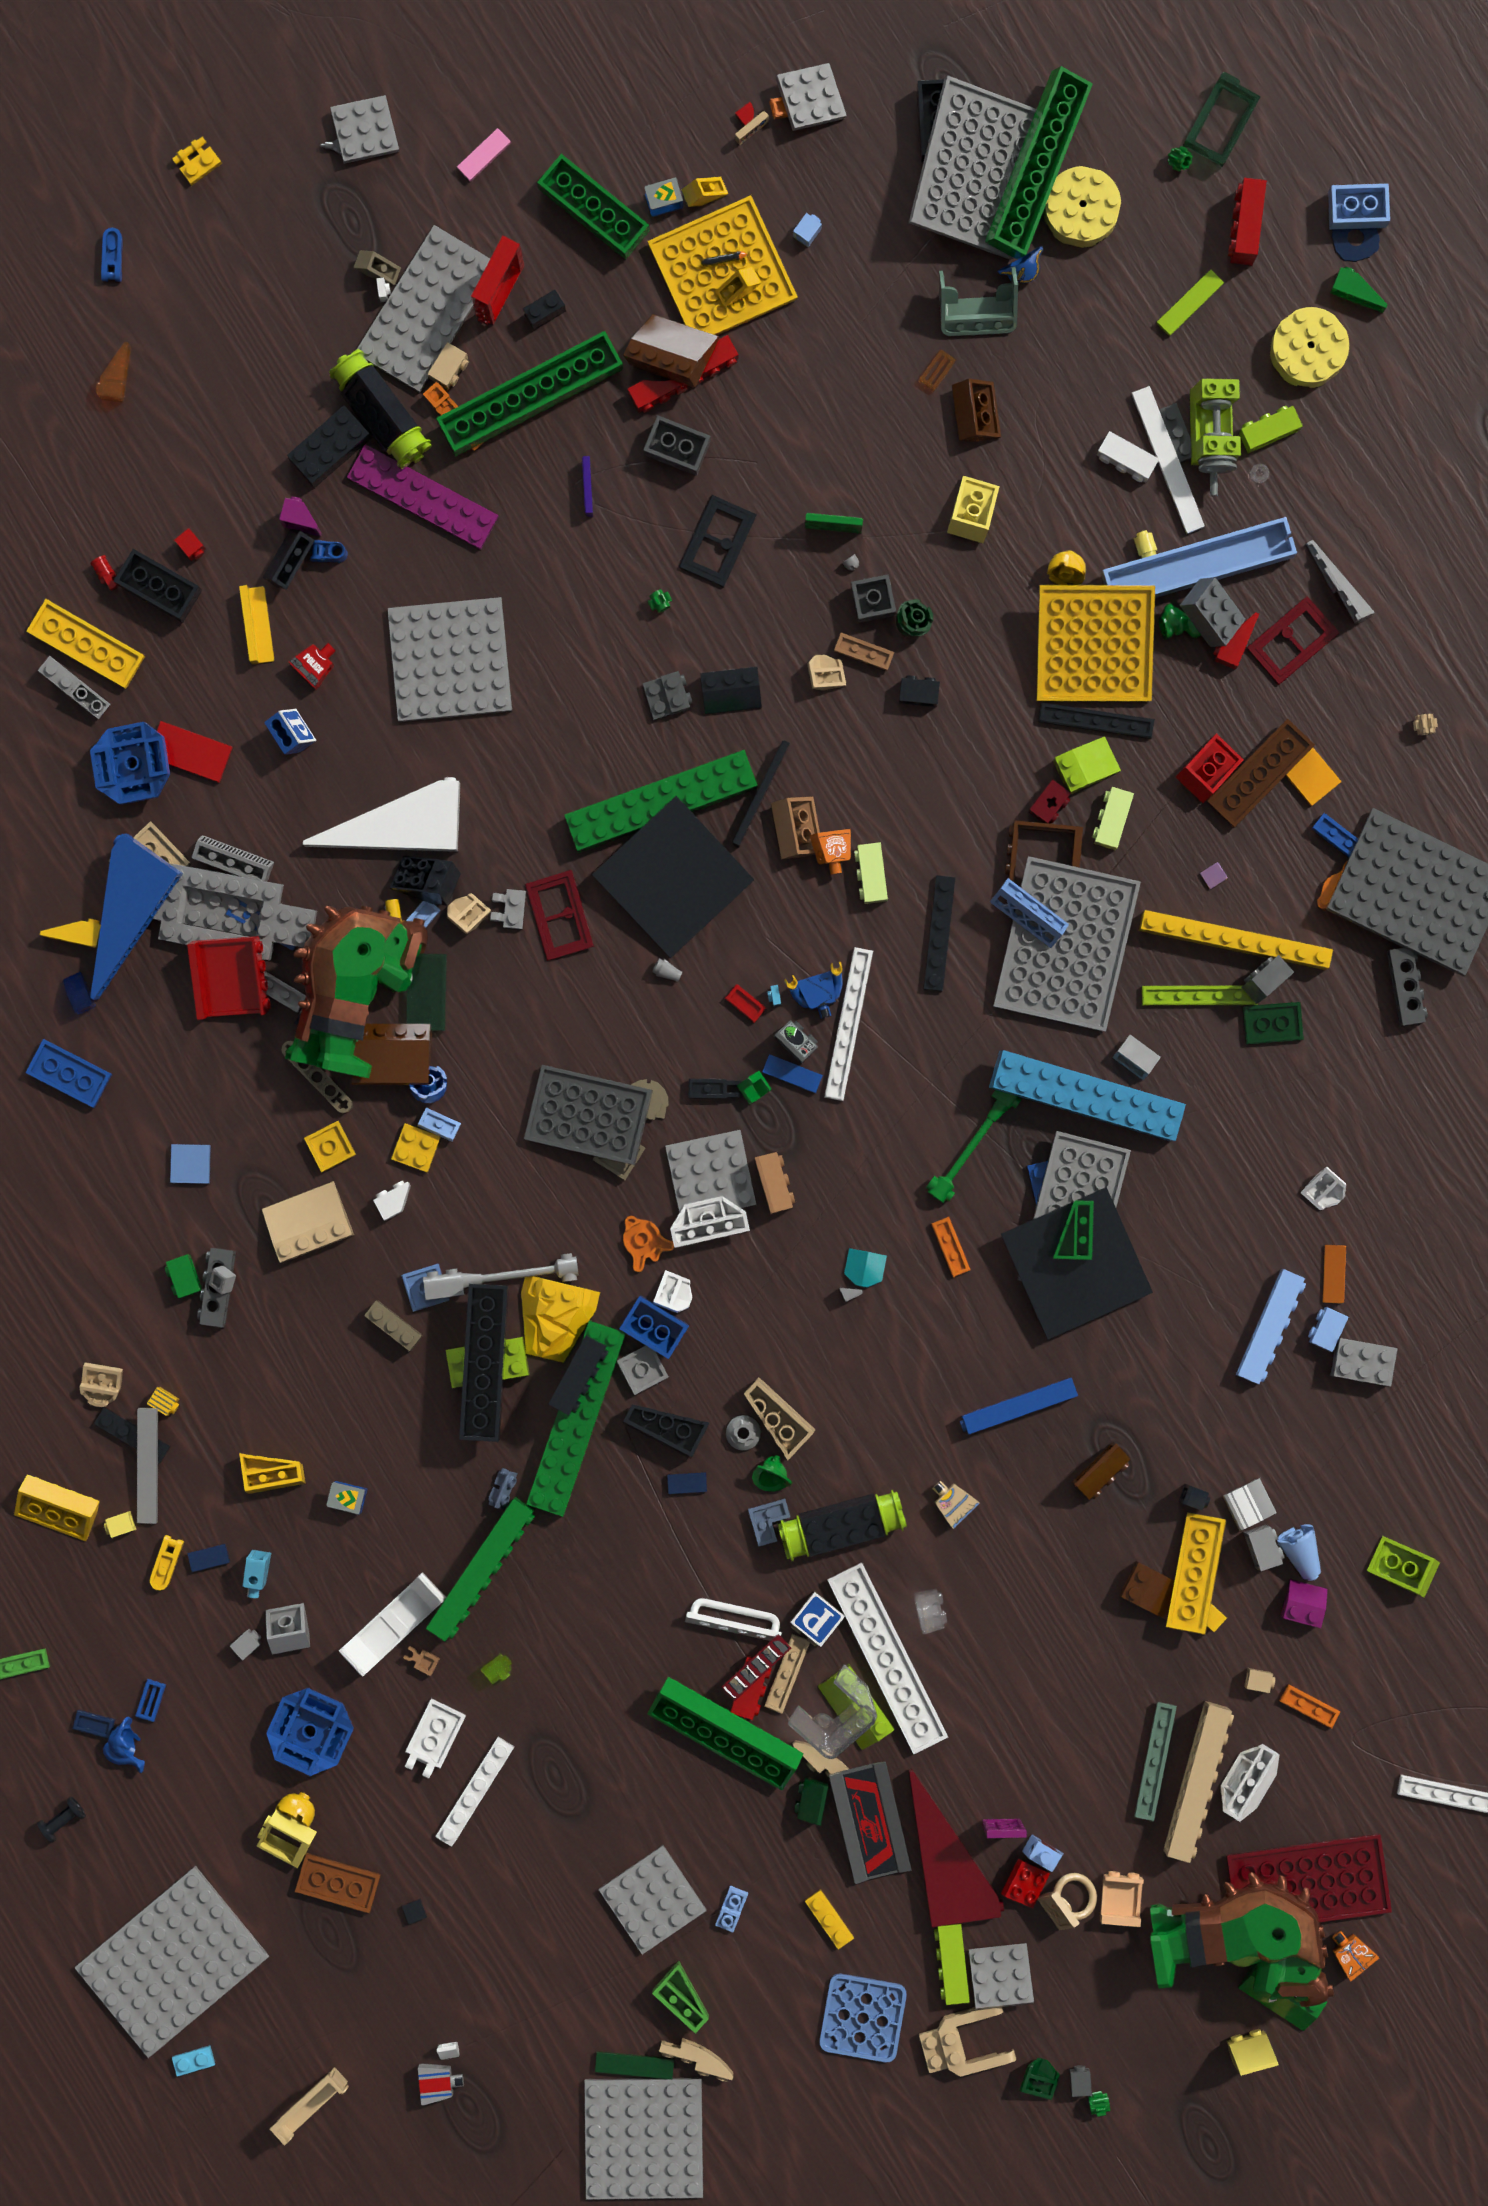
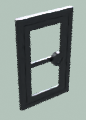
(734, 548)

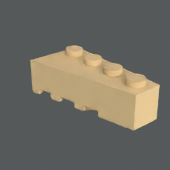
(779, 1418)

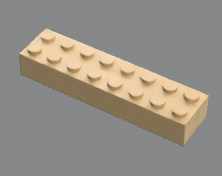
(1198, 1781)

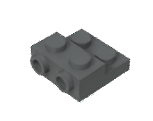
(667, 695)

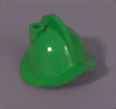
(771, 1475)

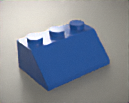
(654, 1327)

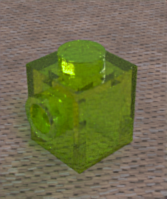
(497, 1668)

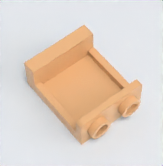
(1121, 1899)

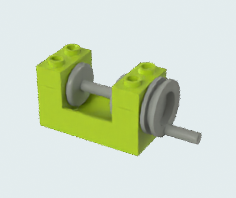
(1212, 428)

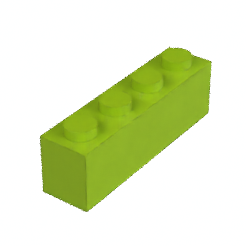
(953, 1964)

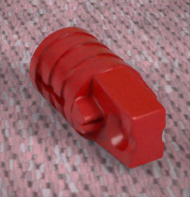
(104, 572)

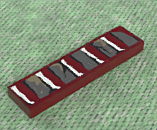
(756, 1667)

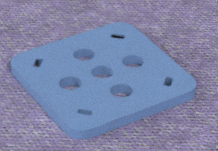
(880, 2005)

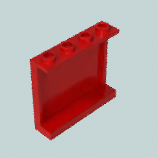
(228, 976)

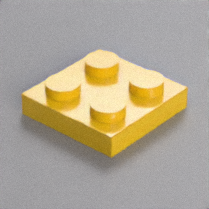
(330, 1146)
(416, 1147)

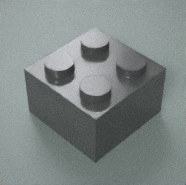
(873, 598)
(1266, 978)

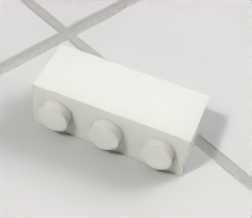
(1127, 457)

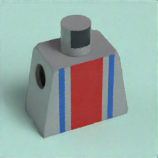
(437, 2082)

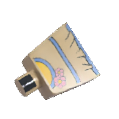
(954, 1503)

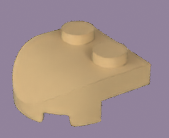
(100, 1384)

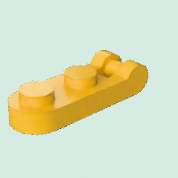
(165, 1563)

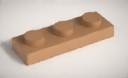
(864, 651)

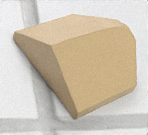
(826, 672)
(467, 912)

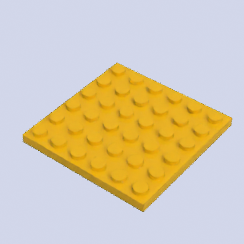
(694, 285)
(1095, 642)

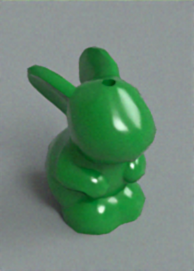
(1176, 621)

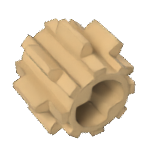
(1425, 724)

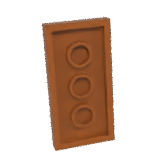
(337, 1883)

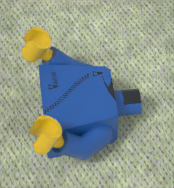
(818, 990)

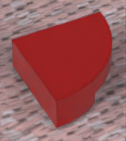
(745, 114)

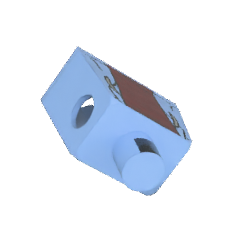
(1042, 1853)

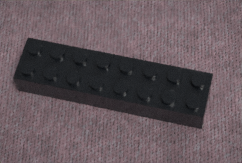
(484, 1362)

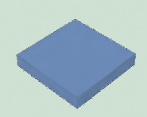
(190, 1163)
(415, 1288)

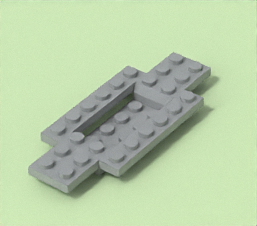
(205, 897)

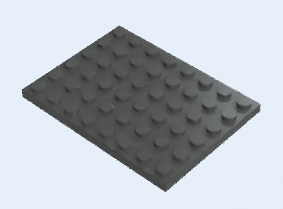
(1415, 892)

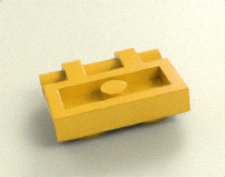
(200, 165)

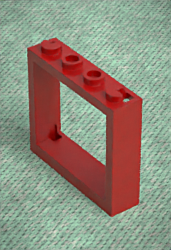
(497, 280)

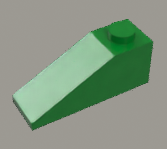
(1354, 288)

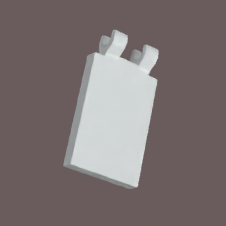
(434, 1736)

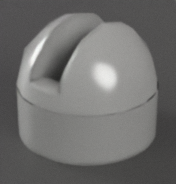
(851, 563)

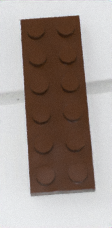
(1260, 773)

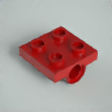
(1025, 1883)

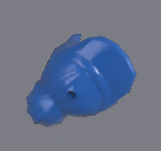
(121, 1746)

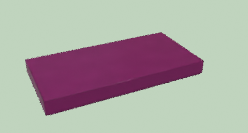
(1004, 1828)

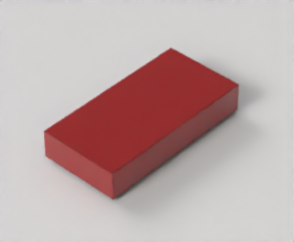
(745, 1003)

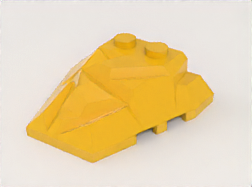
(554, 1316)

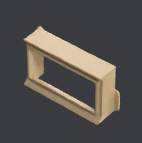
(308, 2105)

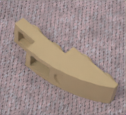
(817, 1761)
(705, 2060)

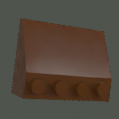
(671, 350)
(397, 1054)

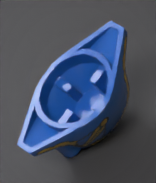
(1026, 267)

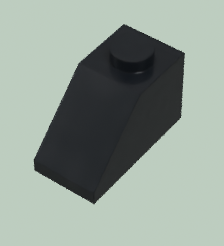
(1194, 1497)

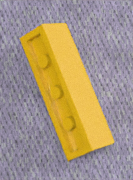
(257, 624)

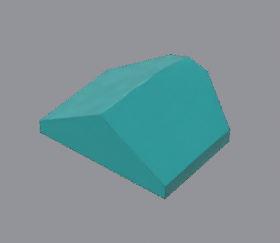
(864, 1267)

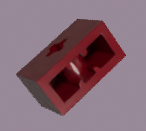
(1052, 792)

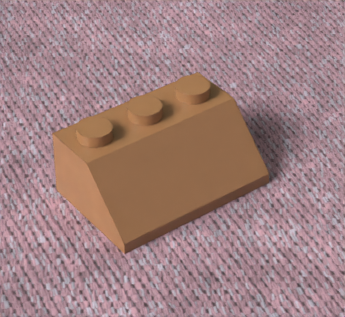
(794, 823)
(774, 1182)

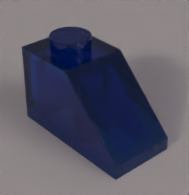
(78, 993)

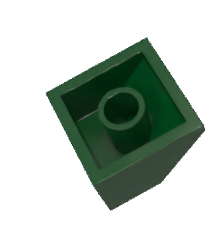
(812, 1800)

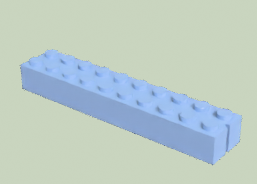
(1210, 558)

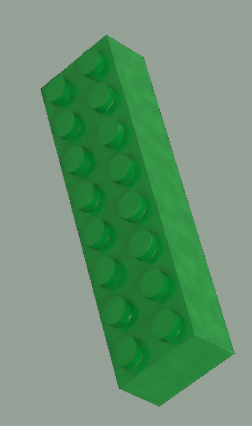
(480, 1569)
(725, 1733)

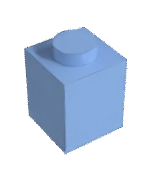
(807, 229)

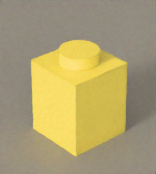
(119, 1524)

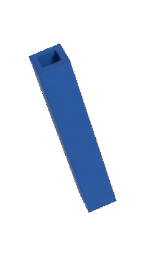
(1018, 1406)

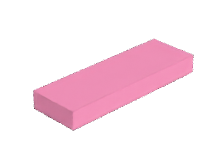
(484, 155)

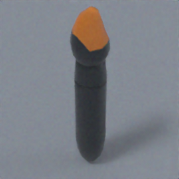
(724, 258)

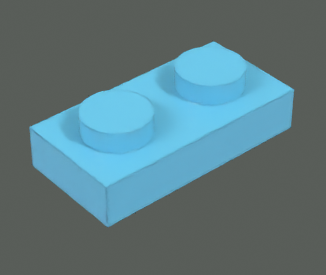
(193, 2060)

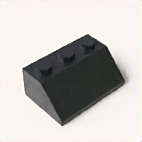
(731, 690)

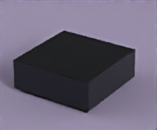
(414, 1911)

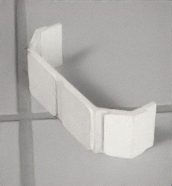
(392, 1624)

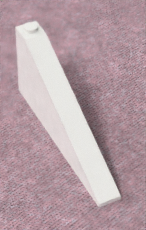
(414, 822)

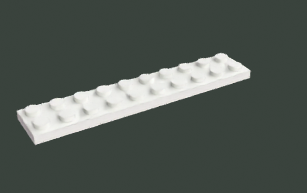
(887, 1658)

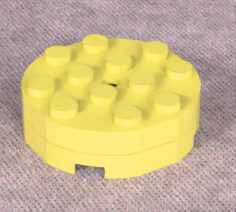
(1082, 206)
(1327, 344)

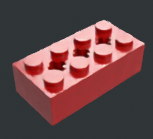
(1247, 222)

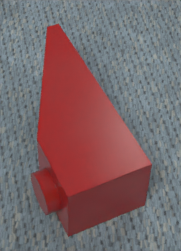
(1231, 653)

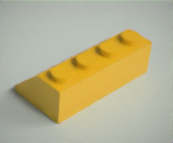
(56, 1507)

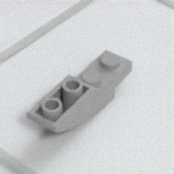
(74, 687)

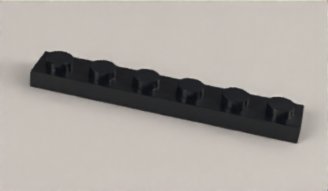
(939, 933)

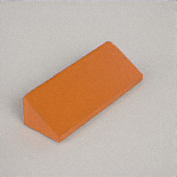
(1334, 1274)

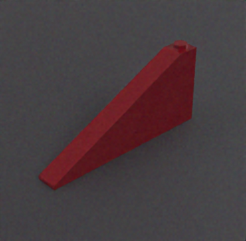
(952, 1878)

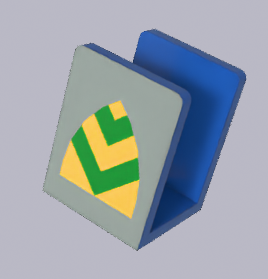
(663, 197)
(347, 1497)

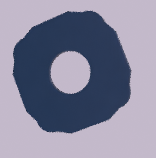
(1355, 253)

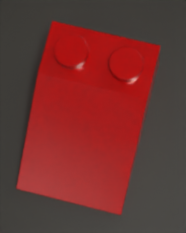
(1209, 768)

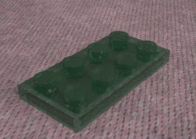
(428, 991)

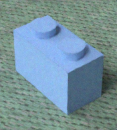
(1328, 1329)

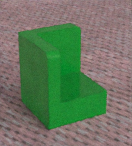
(754, 1087)

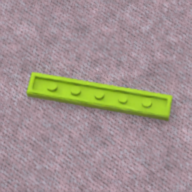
(1195, 995)

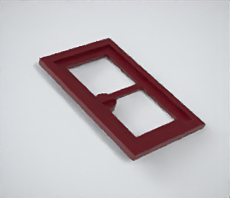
(1281, 626)
(576, 911)

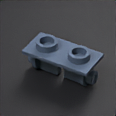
(500, 1497)

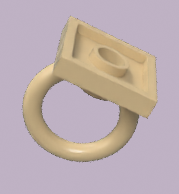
(1060, 1909)

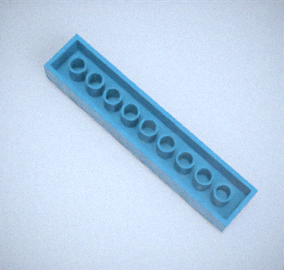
(1087, 1095)

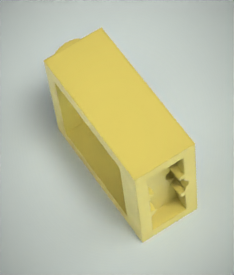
(281, 1848)

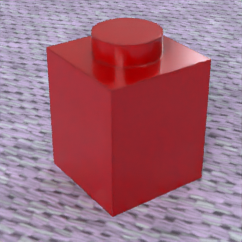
(190, 545)

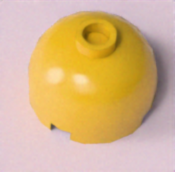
(1067, 568)
(297, 1807)

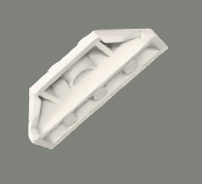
(708, 1221)
(1248, 1781)

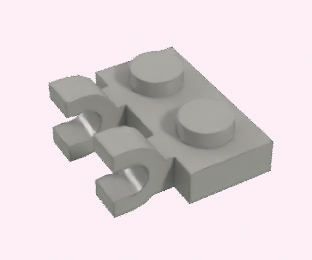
(514, 908)

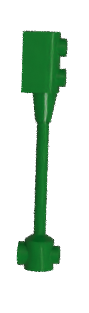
(942, 1187)

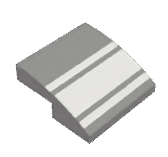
(1249, 1504)

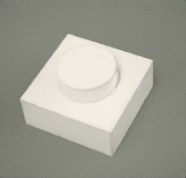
(383, 289)

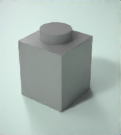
(246, 1643)

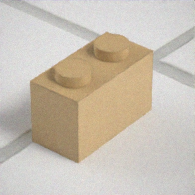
(448, 366)

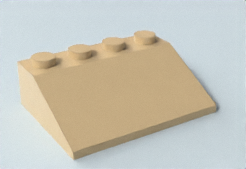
(307, 1222)

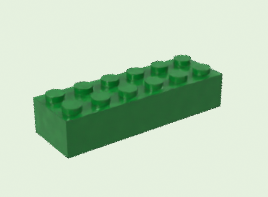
(593, 206)

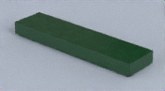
(634, 2065)

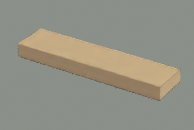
(787, 1674)

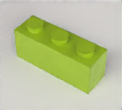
(1270, 428)

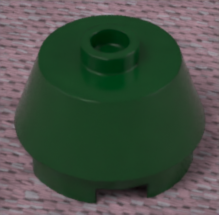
(914, 618)

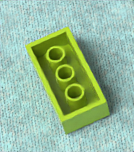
(514, 1366)

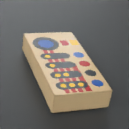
(752, 127)

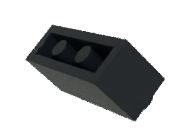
(288, 559)

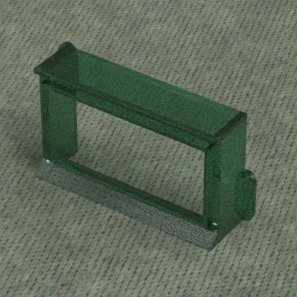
(1231, 85)

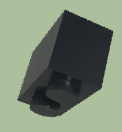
(544, 309)
(919, 692)

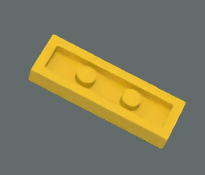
(829, 1919)

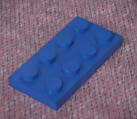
(68, 1073)

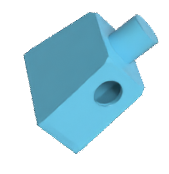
(256, 1565)

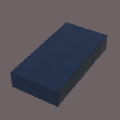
(687, 1483)
(208, 1557)
(93, 1724)

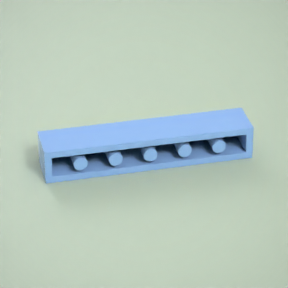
(1270, 1326)

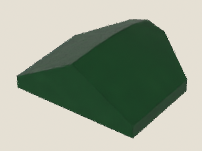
(1040, 2079)

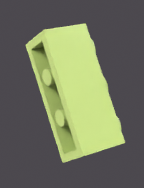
(1112, 818)
(871, 873)

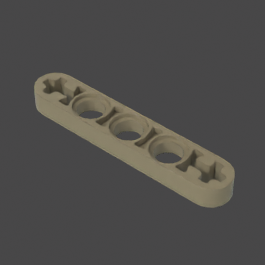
(321, 1086)

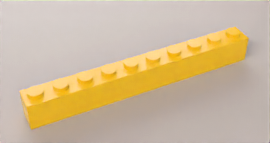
(1235, 940)

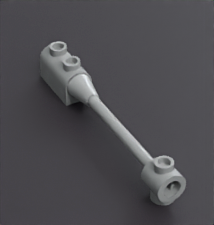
(454, 1282)

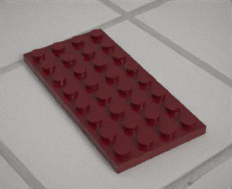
(1342, 1874)

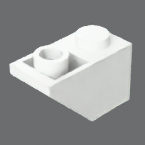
(392, 1202)

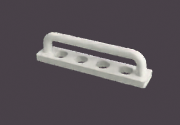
(730, 1626)

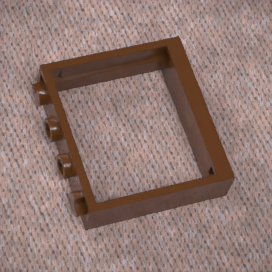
(1014, 831)

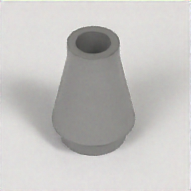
(666, 970)

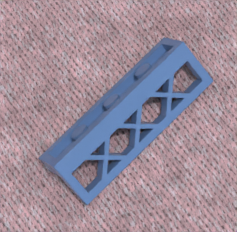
(1032, 911)

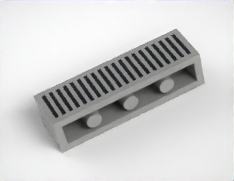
(232, 859)

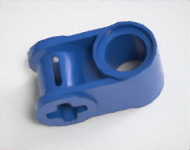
(324, 550)

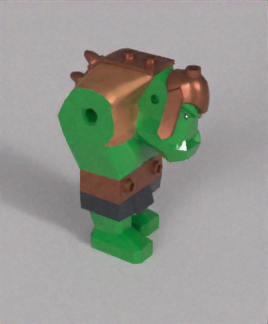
(341, 977)
(1247, 1928)

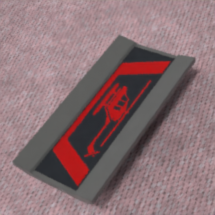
(870, 1821)

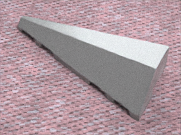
(1355, 604)

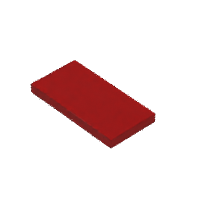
(195, 752)

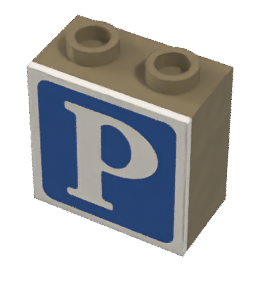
(816, 1619)

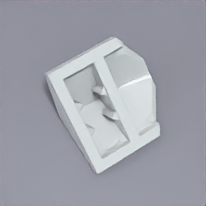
(1325, 1189)
(673, 1292)

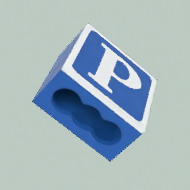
(290, 731)

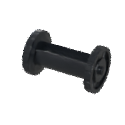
(73, 1810)

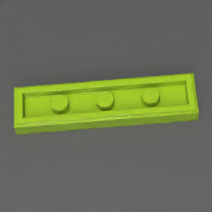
(1190, 303)

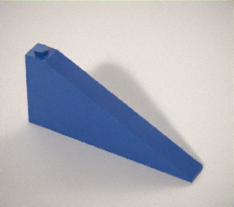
(133, 895)

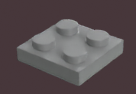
(642, 1369)

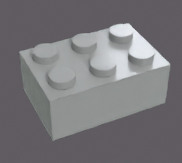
(1363, 1362)

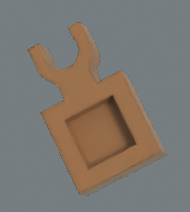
(425, 1661)

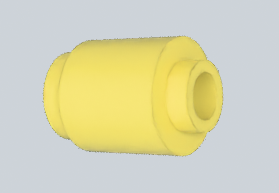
(1145, 544)

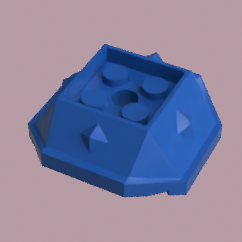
(113, 763)
(309, 1752)

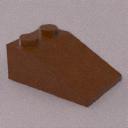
(1149, 1590)

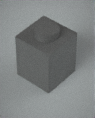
(1080, 2081)

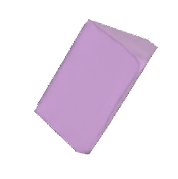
(1213, 875)

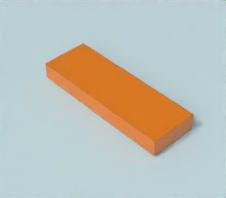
(950, 1247)
(1309, 1706)

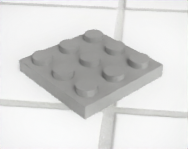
(811, 96)
(364, 129)
(1001, 1976)

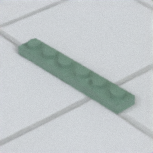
(1155, 1761)

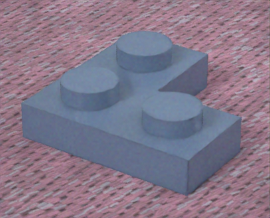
(762, 1519)

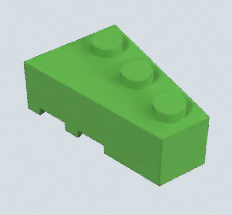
(681, 1998)

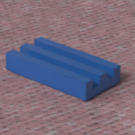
(162, 1688)

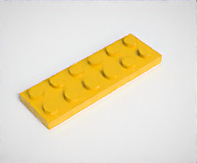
(85, 643)
(1196, 1573)

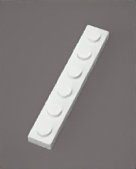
(475, 1791)

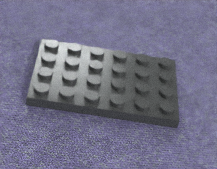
(588, 1114)

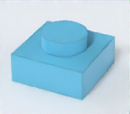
(774, 995)

